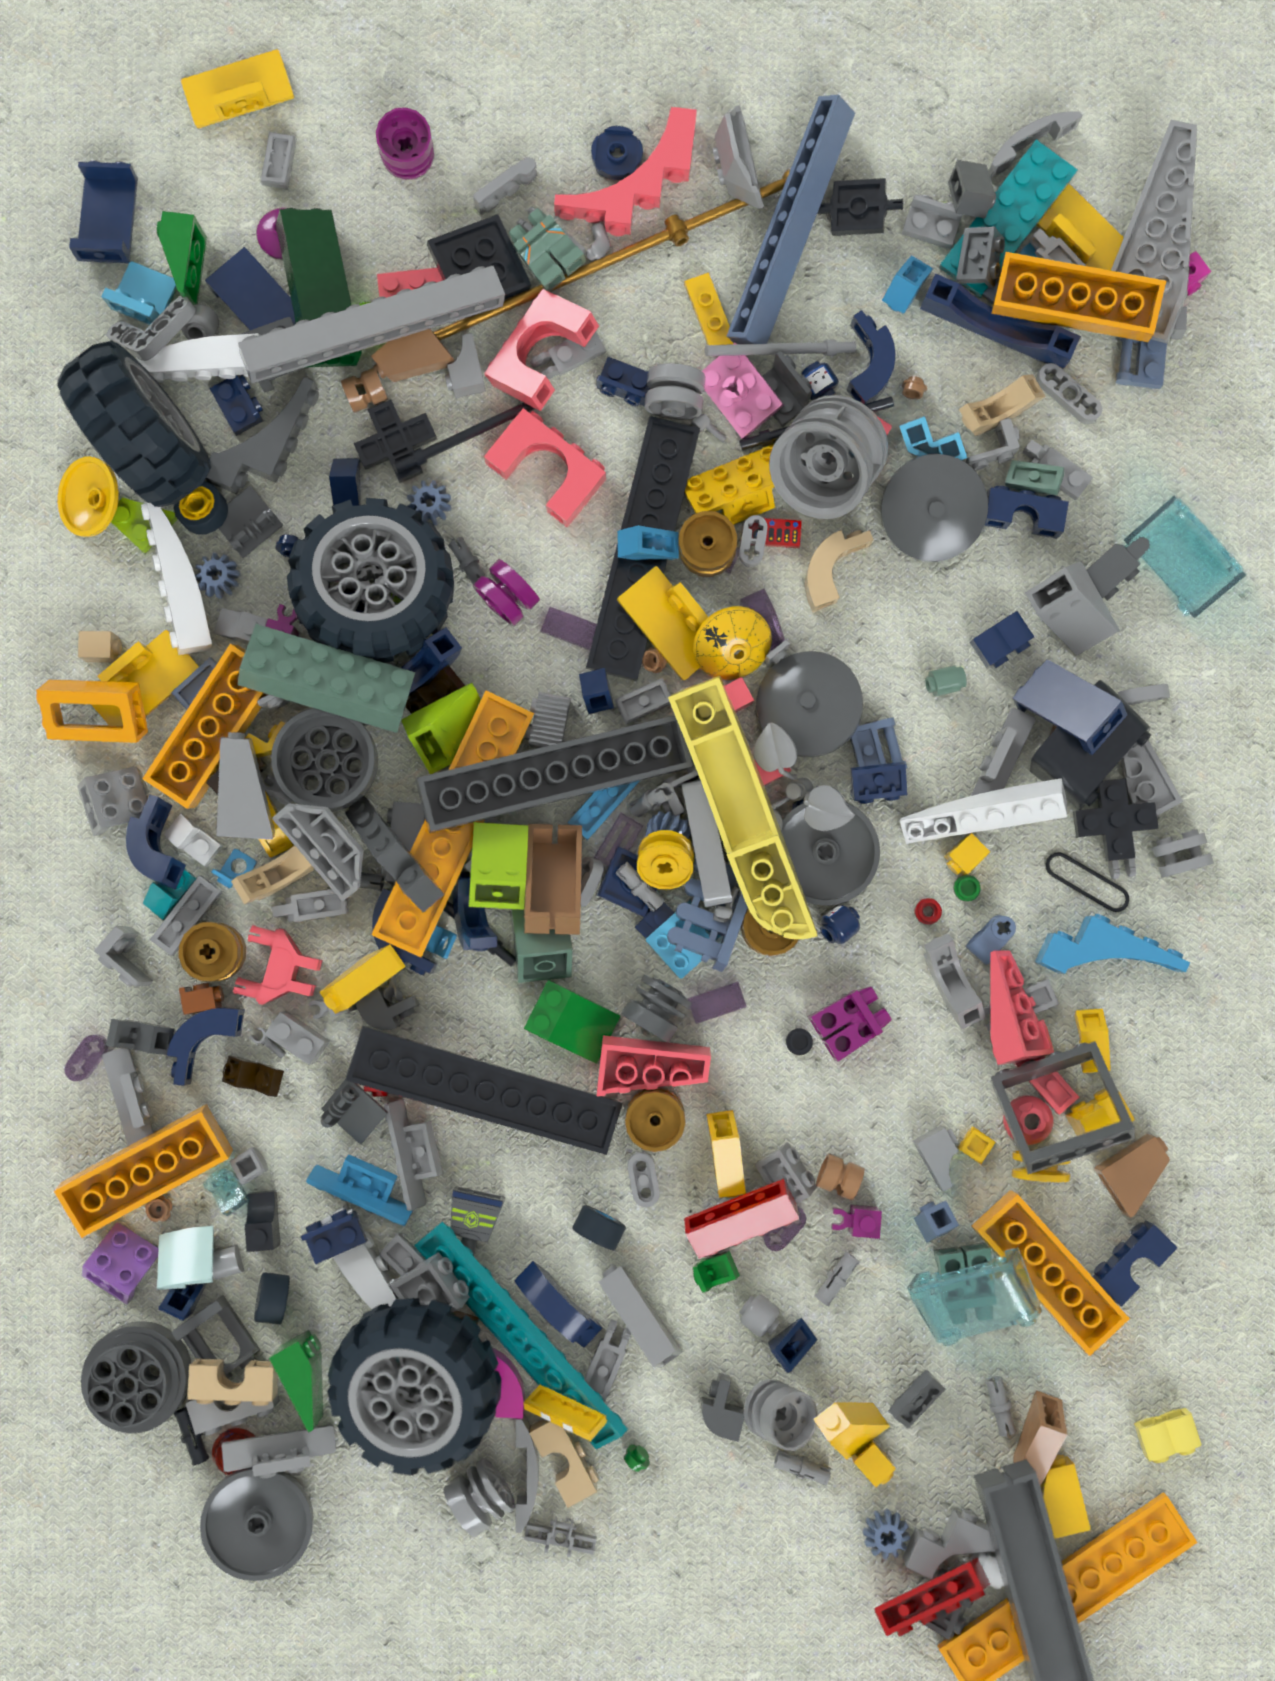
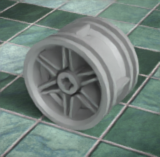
(821, 450)

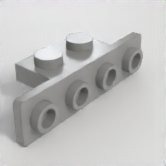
(1005, 752)
(128, 1095)
(414, 1153)
(278, 1451)

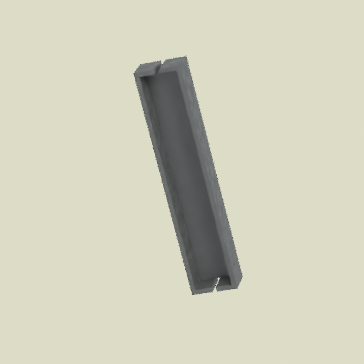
(1032, 1574)

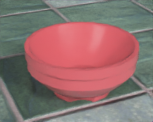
(1026, 1105)

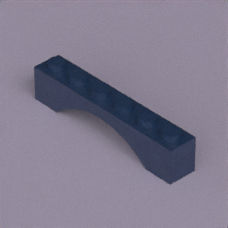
(1040, 341)

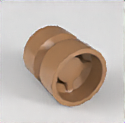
(372, 384)
(841, 1177)

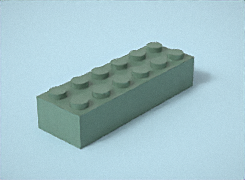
(325, 678)

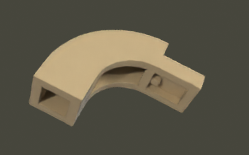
(1006, 404)
(818, 580)
(272, 876)

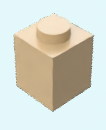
(99, 646)

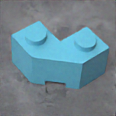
(920, 442)

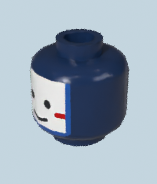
(821, 379)
(840, 924)

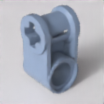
(989, 940)

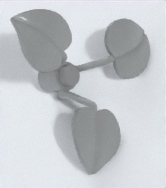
(825, 804)

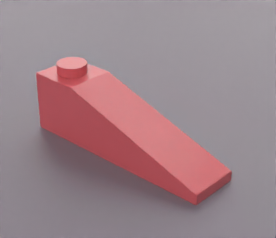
(1013, 1023)

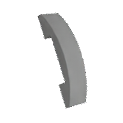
(1056, 125)
(525, 1504)

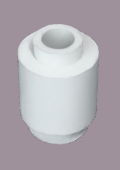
(991, 1568)

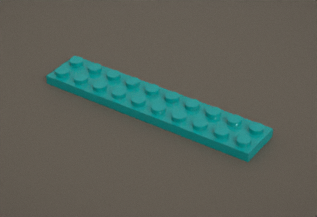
(517, 1332)

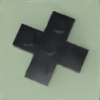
(394, 439)
(1115, 820)

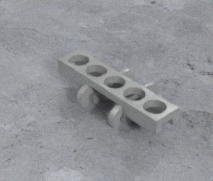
(553, 1531)

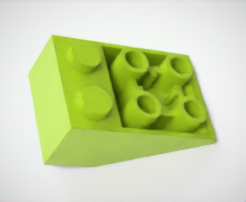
(440, 727)
(498, 866)

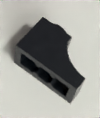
(262, 1222)

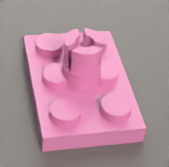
(740, 393)

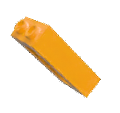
(122, 694)

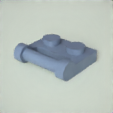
(1149, 364)
(868, 746)

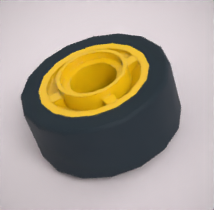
(209, 517)

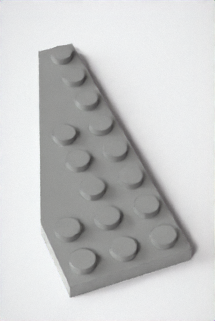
(1161, 225)

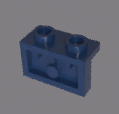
(623, 381)
(236, 404)
(878, 782)
(334, 1236)

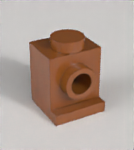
(201, 998)

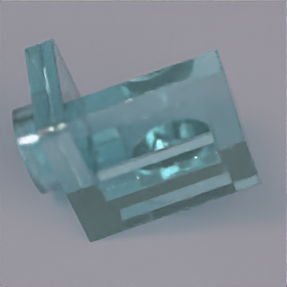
(226, 1191)

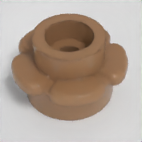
(913, 387)
(649, 660)
(155, 1215)

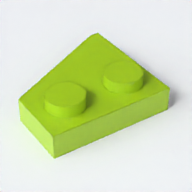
(131, 522)

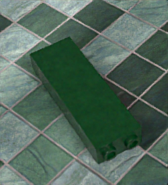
(314, 269)

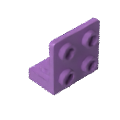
(120, 1262)

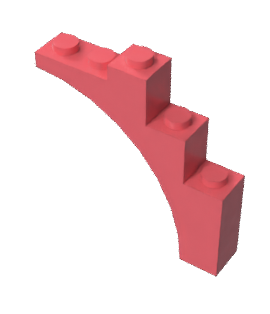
(644, 186)

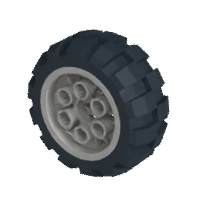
(133, 424)
(383, 626)
(422, 1432)

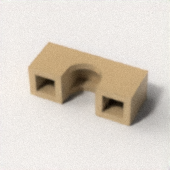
(209, 1383)
(578, 1479)

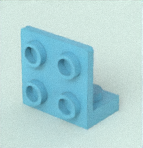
(141, 293)
(679, 962)

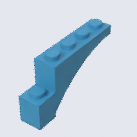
(1104, 941)

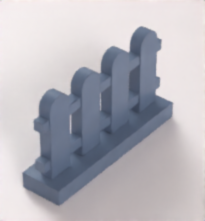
(704, 919)

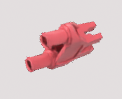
(281, 968)

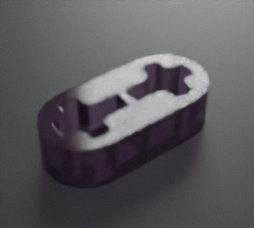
(81, 1054)
(788, 1233)

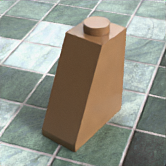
(411, 356)
(1134, 1172)
(1042, 1433)

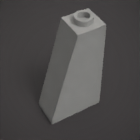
(241, 792)
(639, 1317)

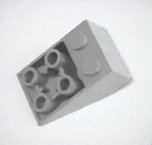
(1073, 608)

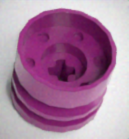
(399, 131)

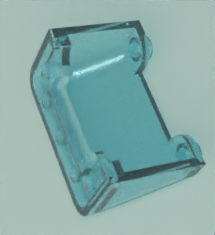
(1187, 556)
(976, 1298)

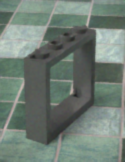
(1075, 1146)

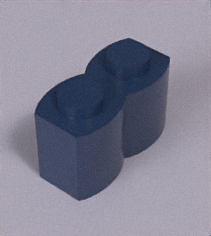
(1002, 639)

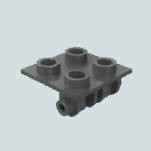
(248, 522)
(353, 1111)

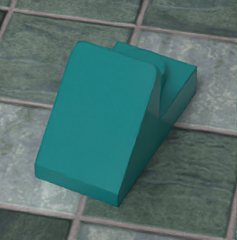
(163, 899)

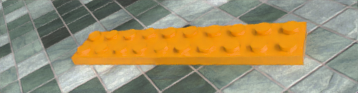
(492, 734)
(1094, 1579)

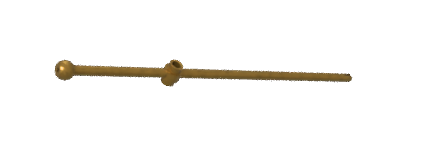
(675, 231)

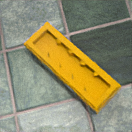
(708, 309)
(565, 1412)

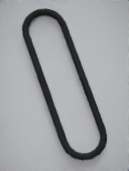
(1082, 891)

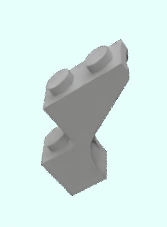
(961, 1536)

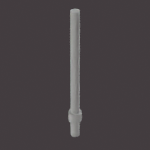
(828, 348)

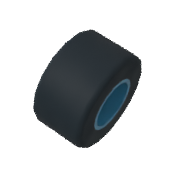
(599, 1227)

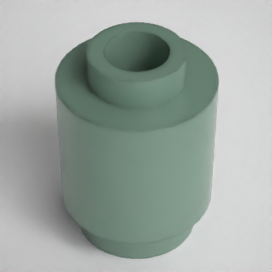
(945, 680)

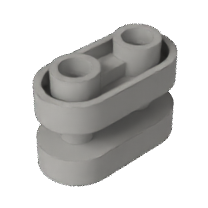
(1191, 840)

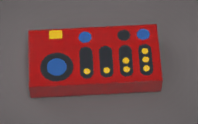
(780, 533)

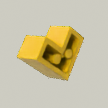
(1094, 1114)

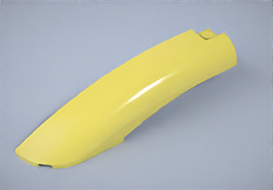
(742, 809)

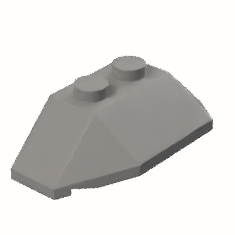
(736, 159)
(324, 845)

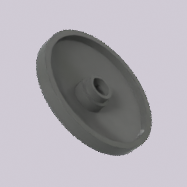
(934, 507)
(812, 700)
(835, 862)
(256, 1524)

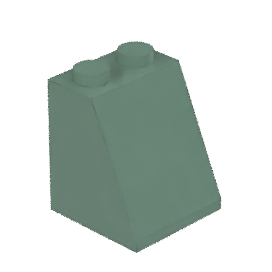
(540, 955)

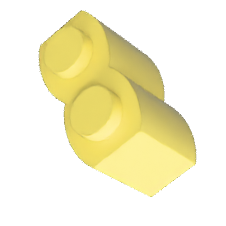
(1168, 1435)

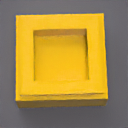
(976, 1145)

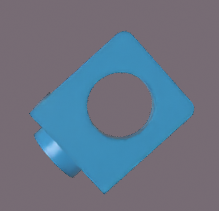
(227, 874)
(437, 942)

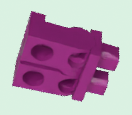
(858, 1021)

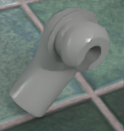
(601, 244)

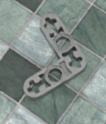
(149, 342)

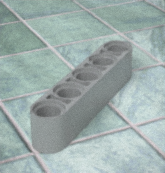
(706, 845)

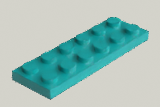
(1019, 204)

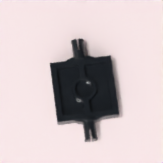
(859, 206)

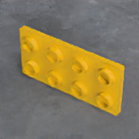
(237, 88)
(1082, 229)
(735, 488)
(667, 618)
(155, 669)

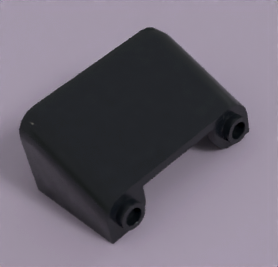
(1081, 772)

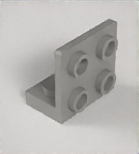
(112, 798)
(110, 950)

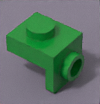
(715, 1271)

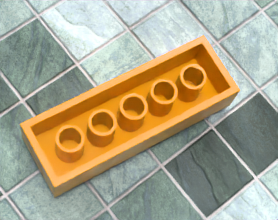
(1078, 297)
(194, 746)
(143, 1171)
(1056, 1275)

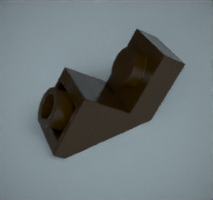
(441, 686)
(252, 1075)

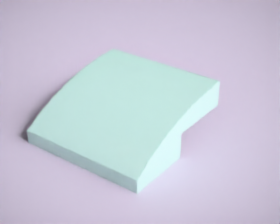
(185, 1257)

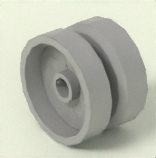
(675, 391)

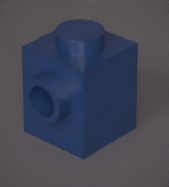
(596, 691)

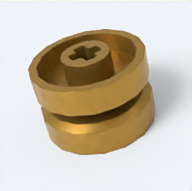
(714, 530)
(764, 941)
(196, 951)
(671, 1120)

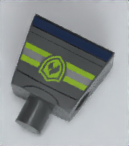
(474, 1215)

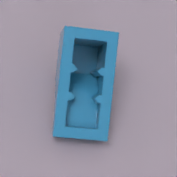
(907, 284)
(647, 543)

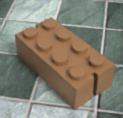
(553, 880)

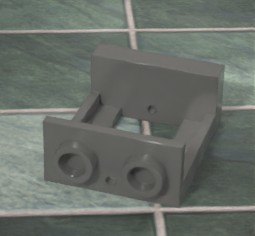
(199, 1347)

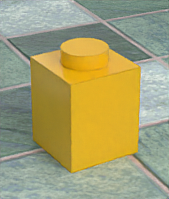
(966, 855)
(874, 1464)

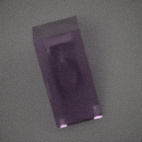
(761, 603)

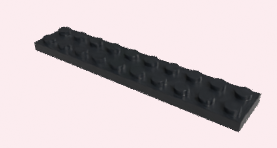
(652, 503)
(483, 1090)

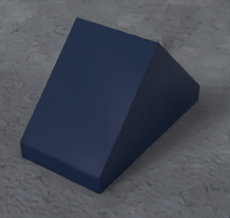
(345, 481)
(182, 1301)
(792, 1344)

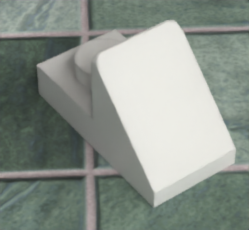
(193, 840)

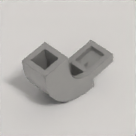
(952, 982)

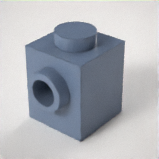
(935, 1220)

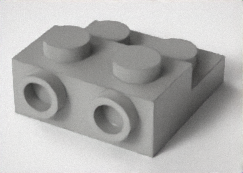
(432, 1281)

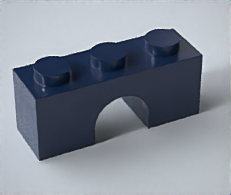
(1046, 512)
(1115, 1274)

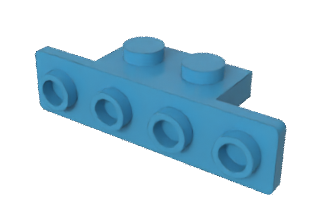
(362, 1186)

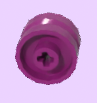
(507, 591)

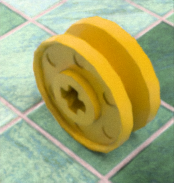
(665, 859)
(1049, 1174)

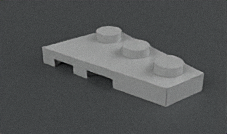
(1148, 779)

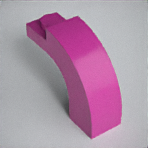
(512, 1389)

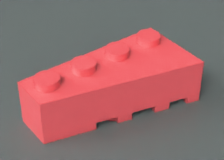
(648, 1064)

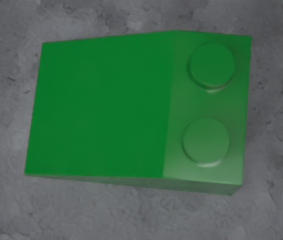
(184, 250)
(571, 1021)
(300, 1371)

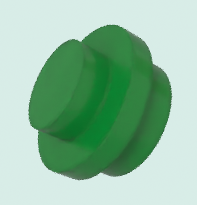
(967, 888)
(637, 1458)

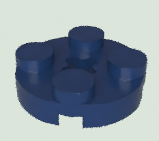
(629, 145)

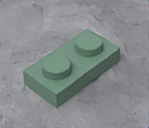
(1034, 477)

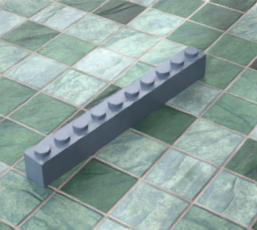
(792, 221)

